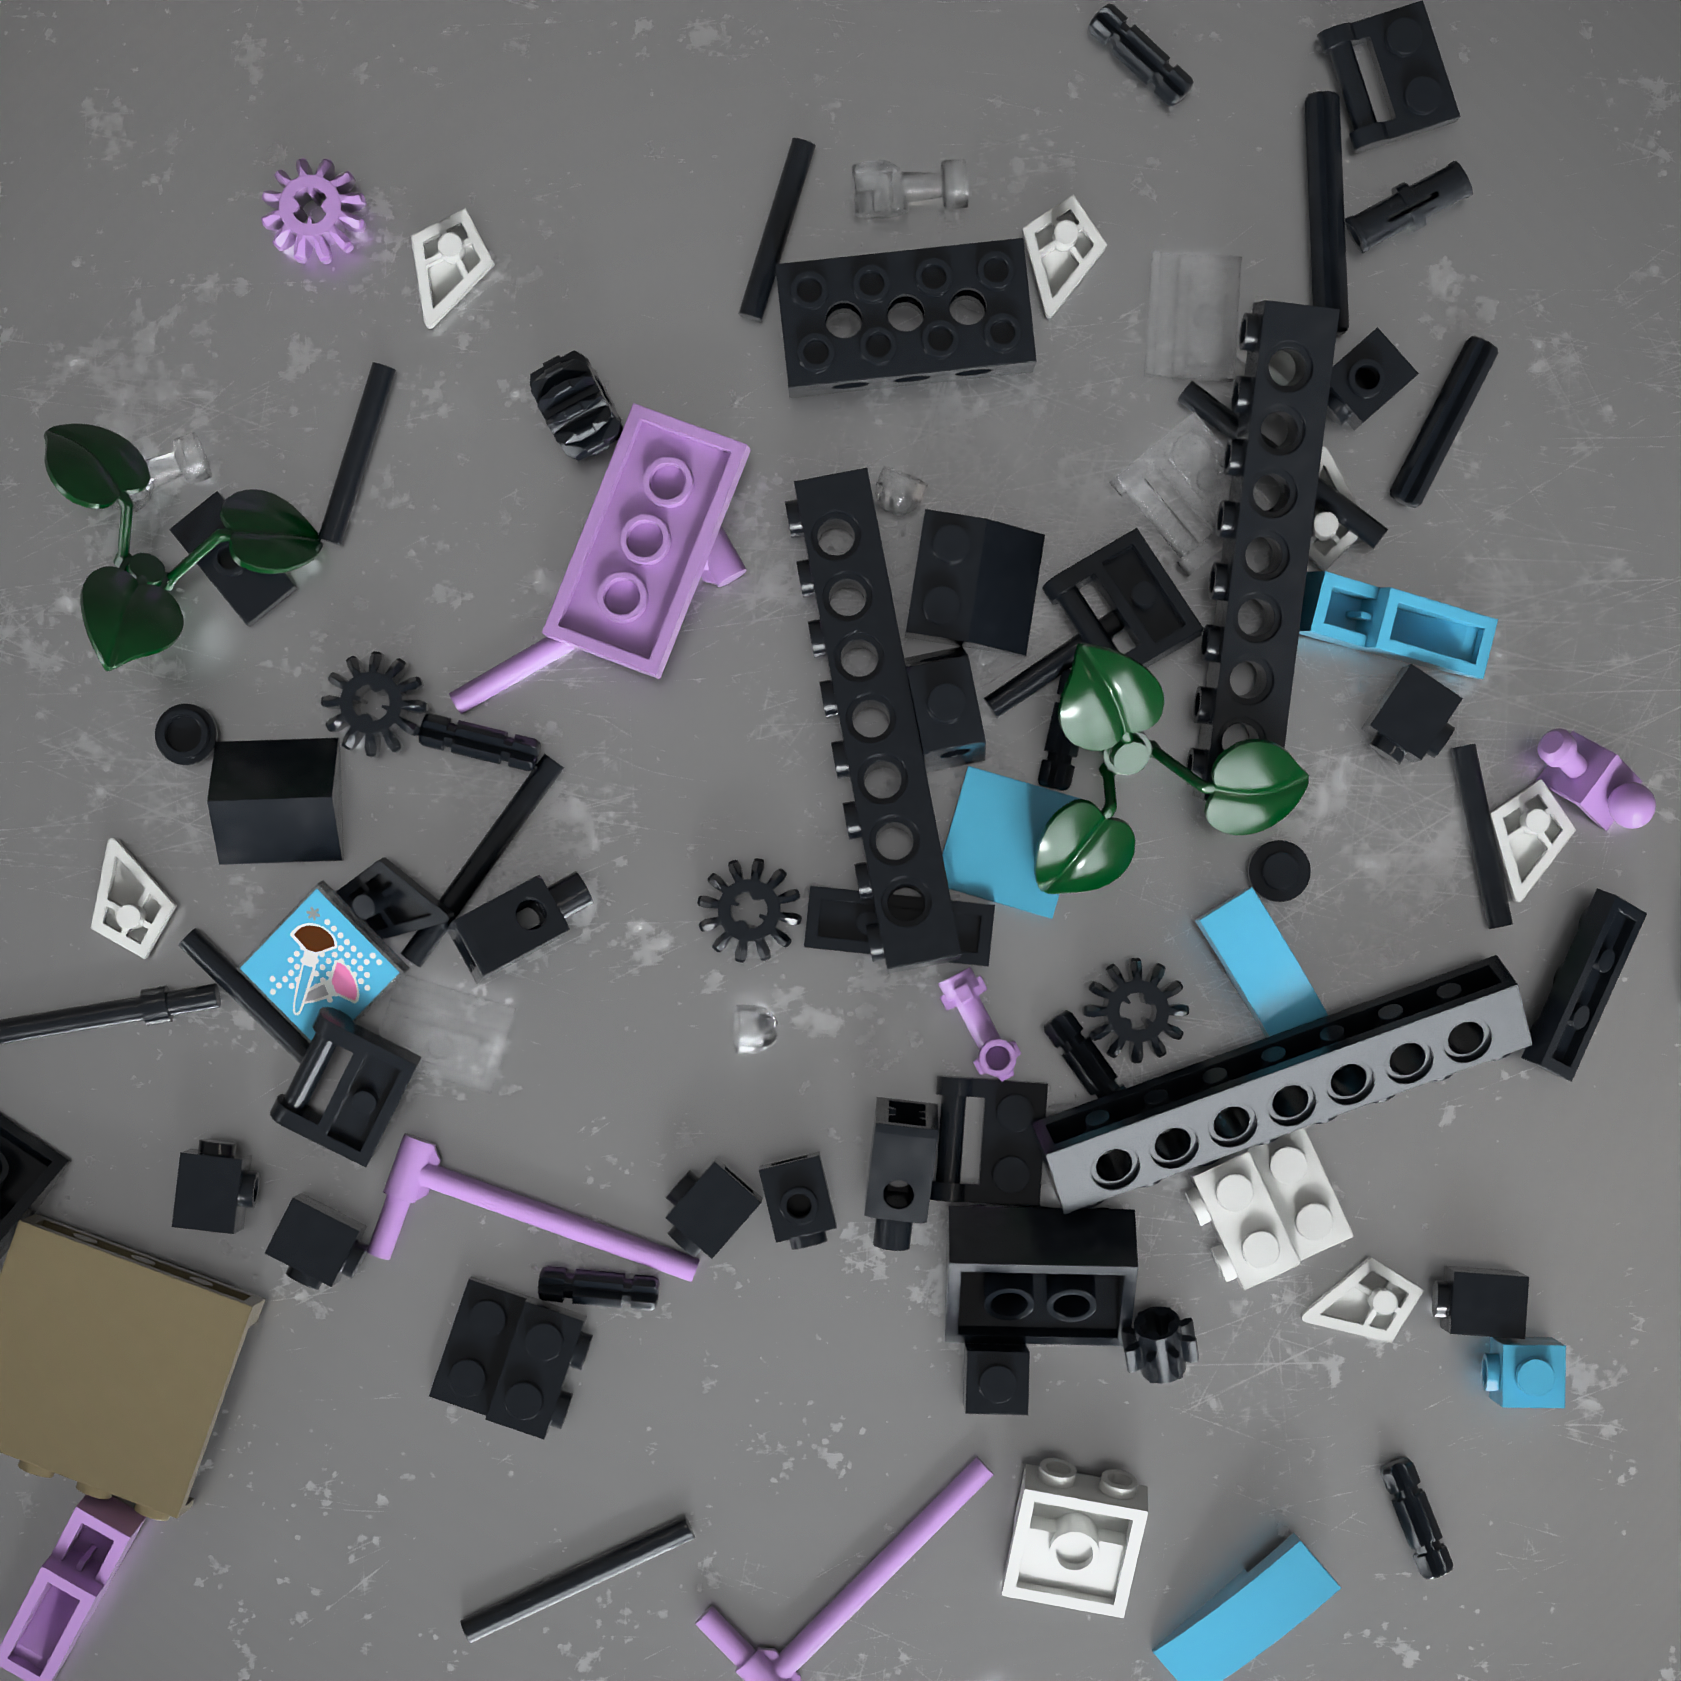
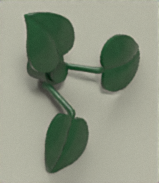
(129, 605)
(1107, 711)

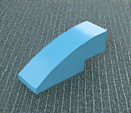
(1396, 624)
(1260, 964)
(1248, 1614)

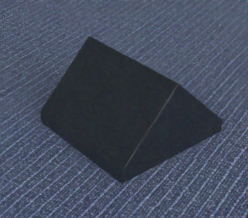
(277, 801)

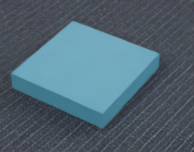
(996, 840)

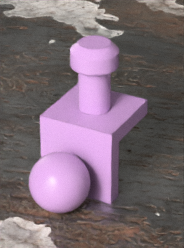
(1594, 780)

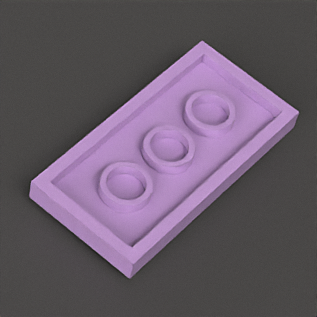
(646, 540)

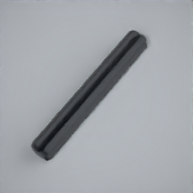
(1326, 204)

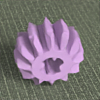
(337, 205)

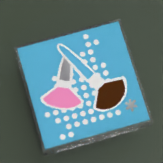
(322, 960)

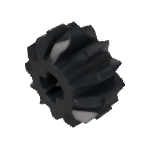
(576, 405)
(366, 723)
(741, 929)
(1148, 994)

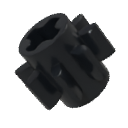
(1160, 1345)

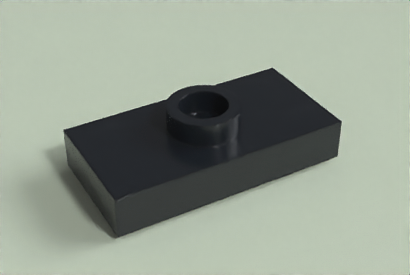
(246, 591)

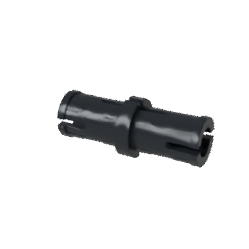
(1444, 188)

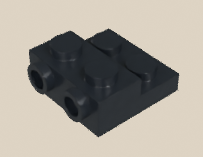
(511, 1358)

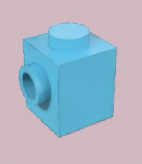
(1525, 1372)

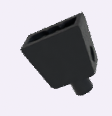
(946, 709)
(493, 938)
(904, 1151)

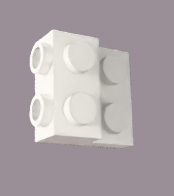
(1267, 1208)
(1076, 1538)

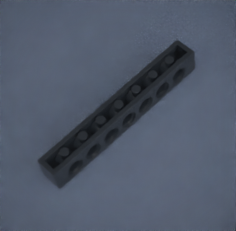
(1310, 339)
(847, 503)
(1306, 1060)

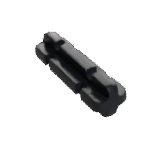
(1140, 54)
(479, 742)
(1057, 769)
(1082, 1055)
(598, 1288)
(1416, 1518)

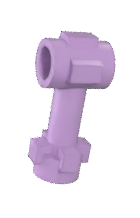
(994, 1055)

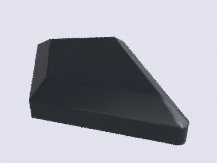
(392, 901)

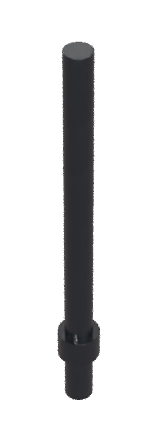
(153, 1006)

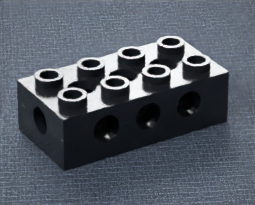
(922, 279)

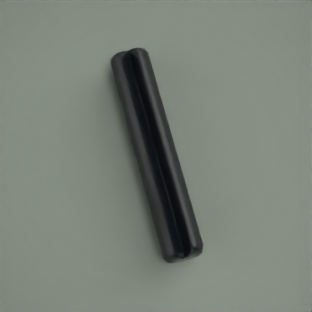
(1443, 422)

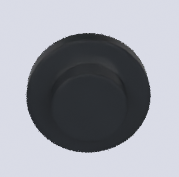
(186, 734)
(1279, 871)

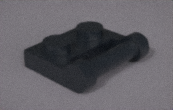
(1407, 70)
(1136, 592)
(364, 1094)
(1009, 1150)

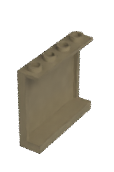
(113, 1364)

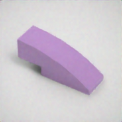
(69, 1588)

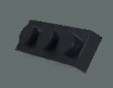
(840, 919)
(1584, 984)

